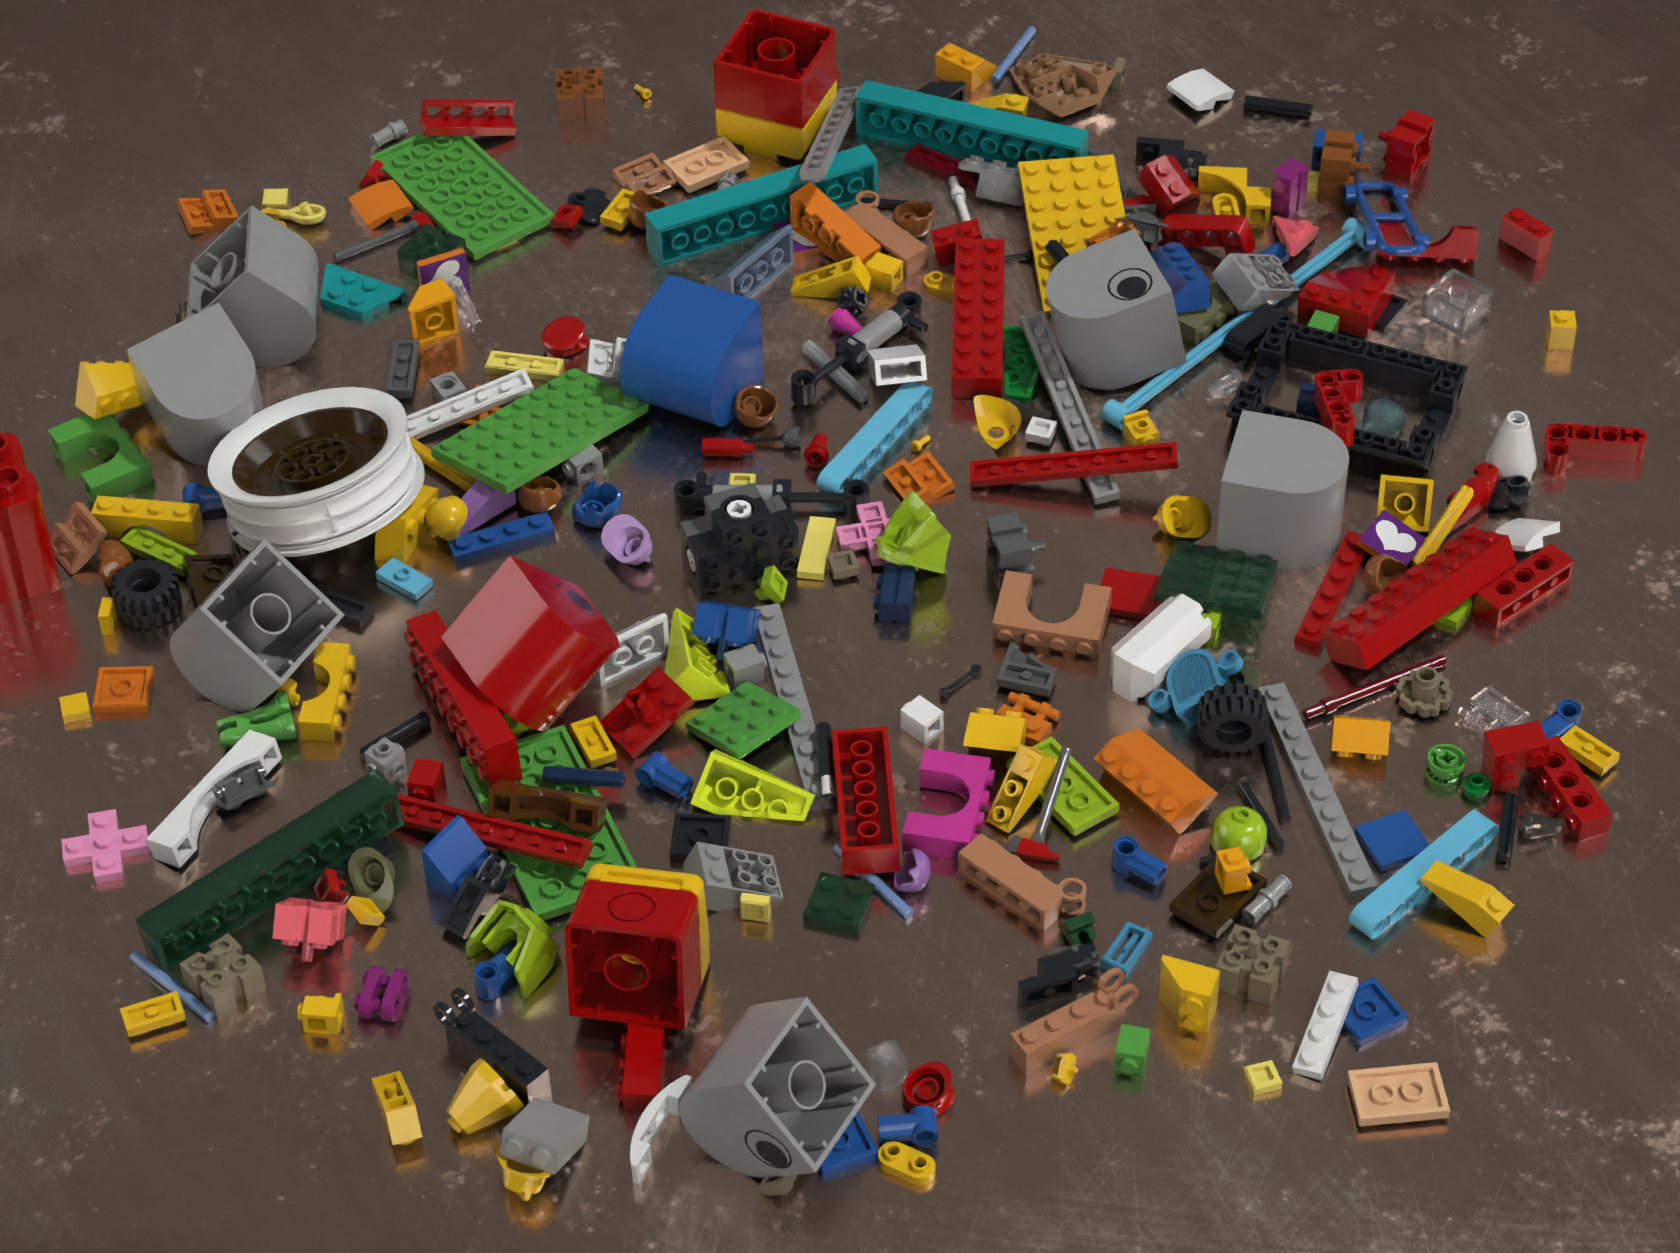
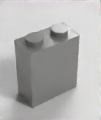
(544, 1135)

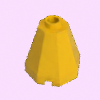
(481, 1100)

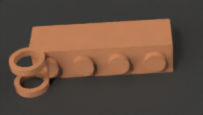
(891, 237)
(1017, 883)
(1072, 1024)

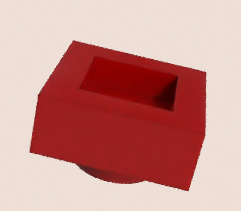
(567, 216)

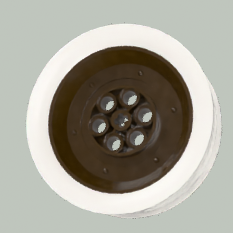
(317, 471)

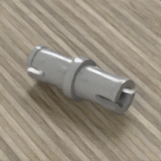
(1266, 899)

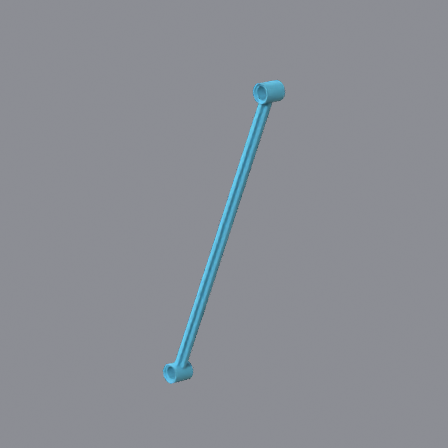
(1114, 411)

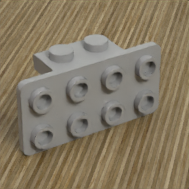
(996, 180)

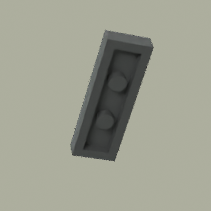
(403, 368)

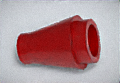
(817, 452)

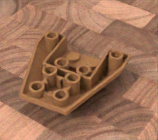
(1062, 83)

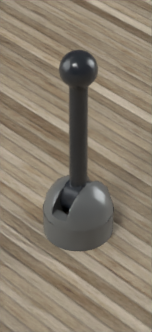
(790, 437)

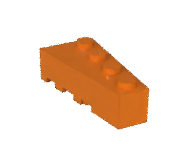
(828, 226)

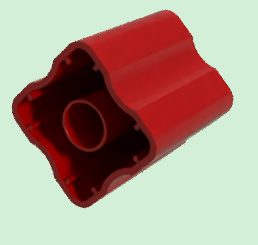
(26, 547)

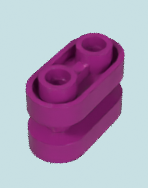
(373, 986)

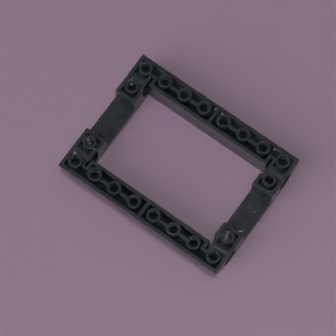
(1380, 365)

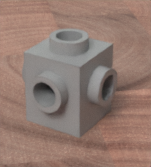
(387, 758)

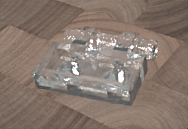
(1494, 707)

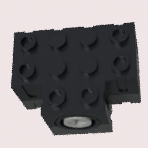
(738, 539)

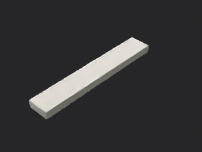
(469, 404)

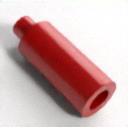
(725, 447)

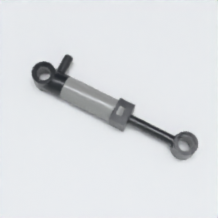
(852, 350)
(690, 494)

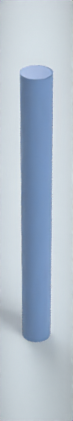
(1013, 54)
(890, 896)
(171, 985)

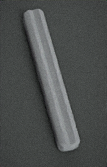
(839, 375)

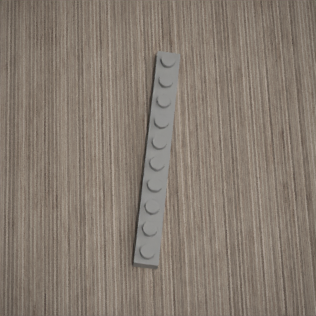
(830, 135)
(1066, 399)
(790, 688)
(1318, 792)

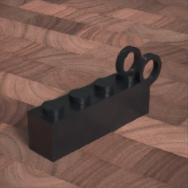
(478, 1038)

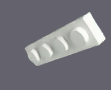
(1325, 1025)

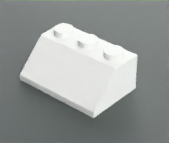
(638, 647)

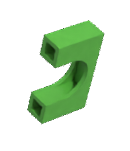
(114, 478)

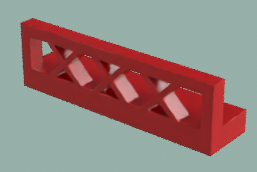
(465, 122)

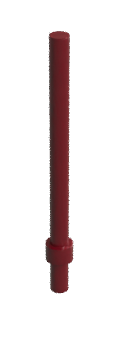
(1329, 704)

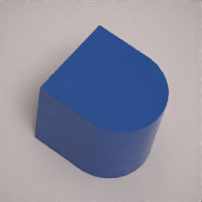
(693, 350)

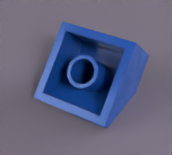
(451, 857)

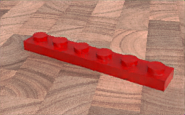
(1331, 592)

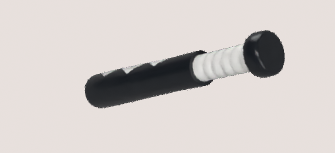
(824, 749)

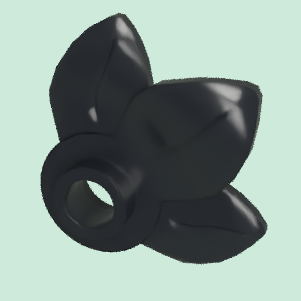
(592, 203)
(1512, 492)

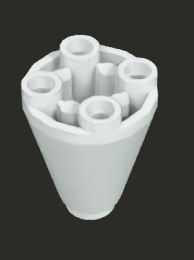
(1513, 448)

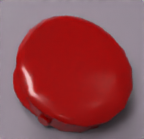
(564, 336)
(929, 1086)

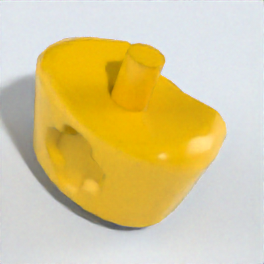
(289, 687)
(1064, 1068)

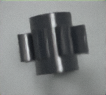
(853, 300)

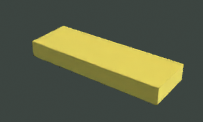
(536, 366)
(816, 547)

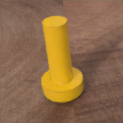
(645, 92)
(917, 445)

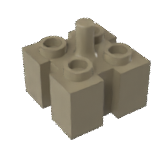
(1253, 964)
(223, 976)

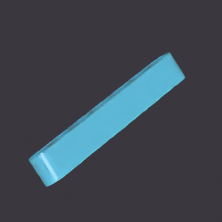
(875, 436)
(1405, 890)

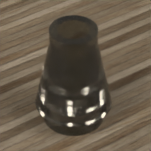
(1536, 825)

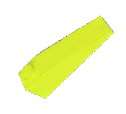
(691, 662)
(744, 790)

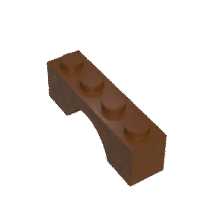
(573, 809)

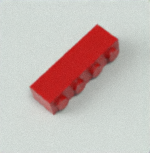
(641, 1066)

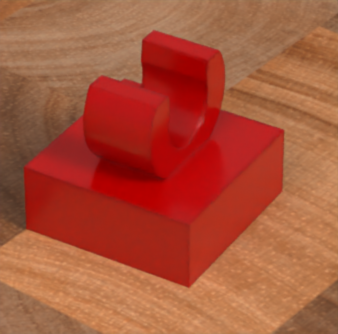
(373, 175)
(330, 888)

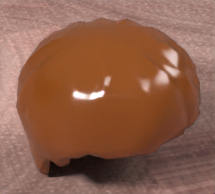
(640, 204)
(914, 217)
(755, 406)
(539, 494)
(112, 556)
(1381, 571)

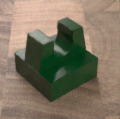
(1079, 924)

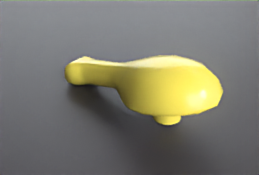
(304, 213)

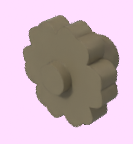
(1424, 692)

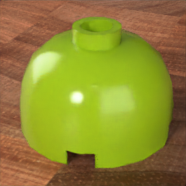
(1240, 828)

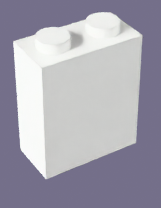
(897, 365)

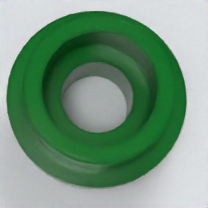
(1476, 785)

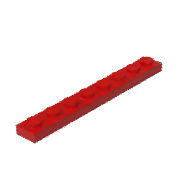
(1074, 464)
(499, 832)

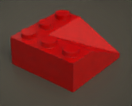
(1352, 293)

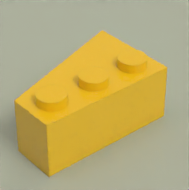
(404, 532)

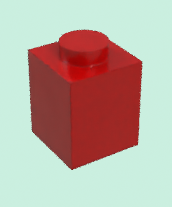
(426, 780)

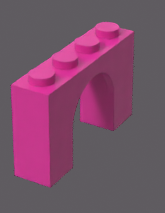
(957, 774)

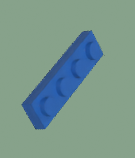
(501, 537)

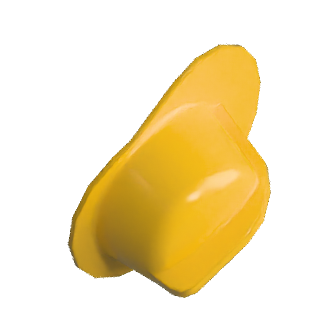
(1184, 517)
(521, 1177)

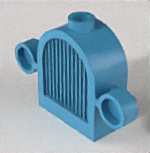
(1188, 680)

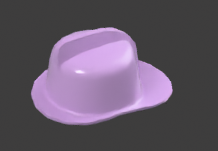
(627, 540)

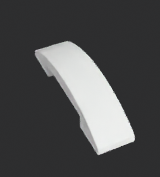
(650, 1121)

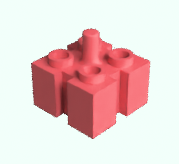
(309, 922)

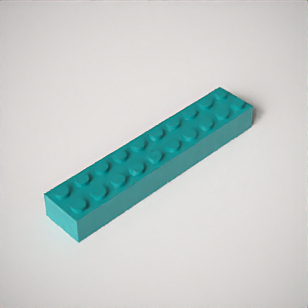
(962, 127)
(750, 207)

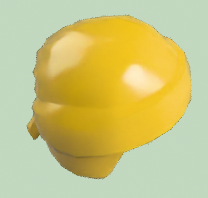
(446, 517)

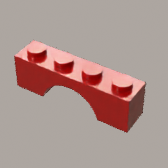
(1458, 243)

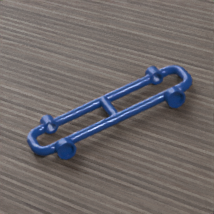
(1374, 236)

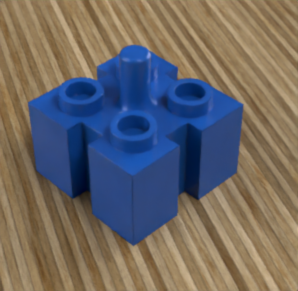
(726, 625)

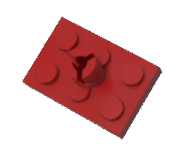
(646, 712)

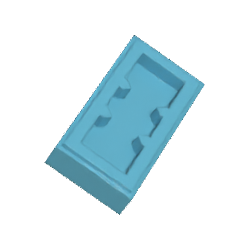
(404, 579)

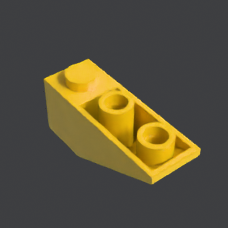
(1021, 786)

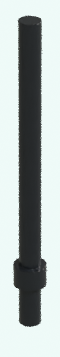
(1275, 778)

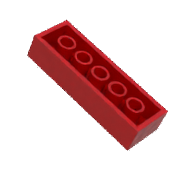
(865, 801)

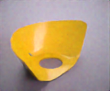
(997, 413)

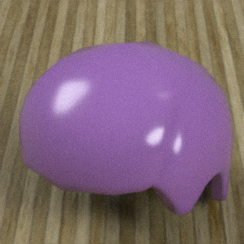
(914, 872)

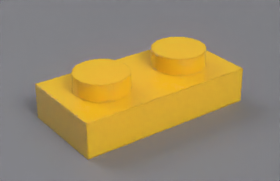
(617, 212)
(593, 741)
(1590, 750)
(152, 1014)

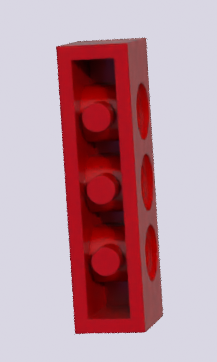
(1523, 585)
(1572, 793)

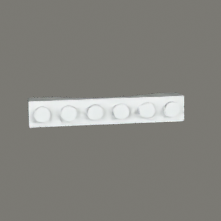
(178, 833)

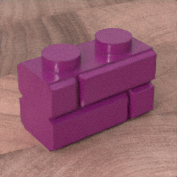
(1289, 187)

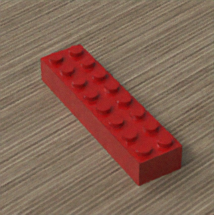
(978, 318)
(1418, 598)
(468, 711)

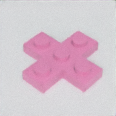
(863, 534)
(105, 846)

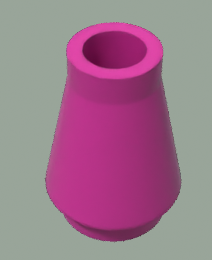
(843, 322)

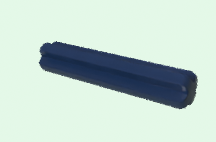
(583, 776)

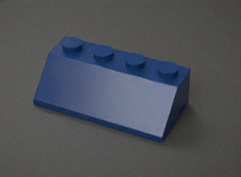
(1184, 277)

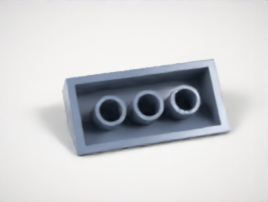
(759, 266)

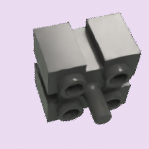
(1009, 546)

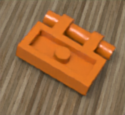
(1037, 726)

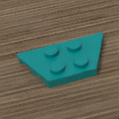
(356, 293)

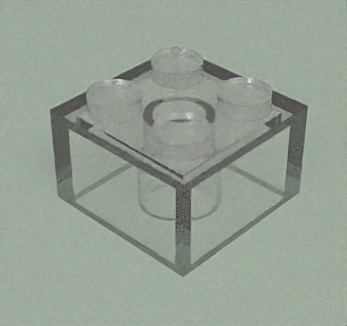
(1456, 302)

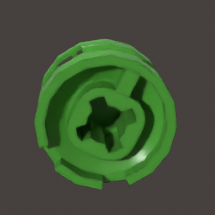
(1445, 763)

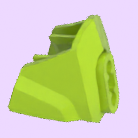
(914, 537)
(534, 949)

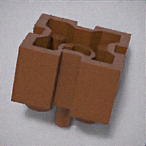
(580, 93)
(1339, 163)

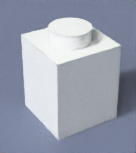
(921, 719)

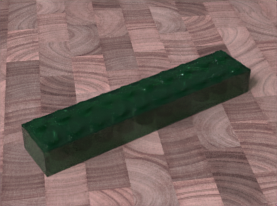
(270, 871)

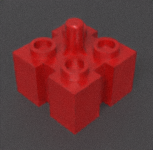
(1408, 144)

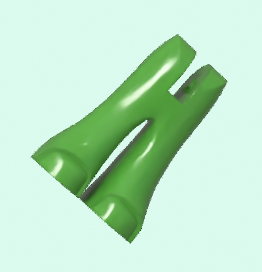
(270, 719)

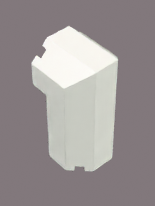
(1146, 653)

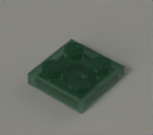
(839, 903)

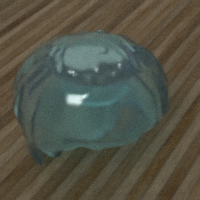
(1383, 417)

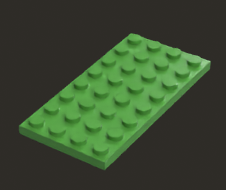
(464, 191)
(539, 430)
(546, 885)

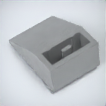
(1254, 280)
(731, 872)

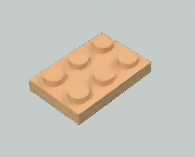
(707, 164)
(1398, 1094)

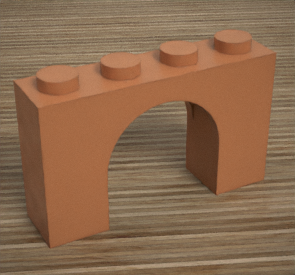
(1079, 633)

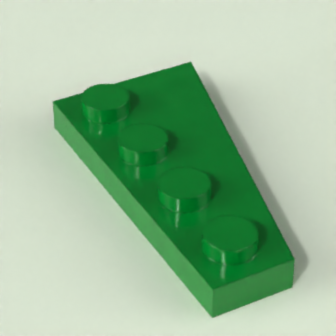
(1019, 365)

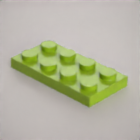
(1080, 798)

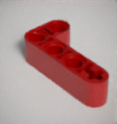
(1224, 231)
(1332, 397)
(1590, 443)

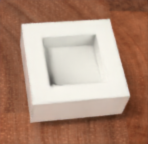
(1040, 431)

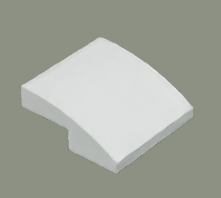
(1200, 89)
(605, 359)
(1528, 533)

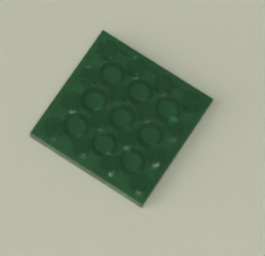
(1218, 579)

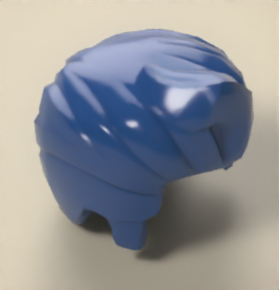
(597, 505)

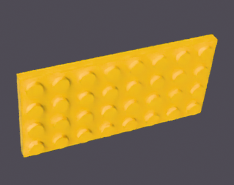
(1067, 204)

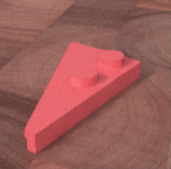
(1294, 234)

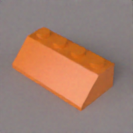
(1155, 778)

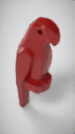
(1483, 488)

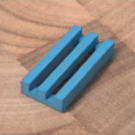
(1136, 954)

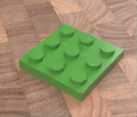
(743, 720)

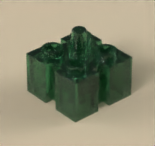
(427, 243)

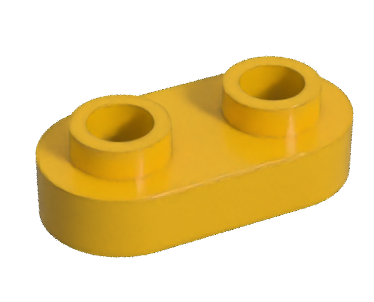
(1225, 205)
(939, 284)
(904, 1163)

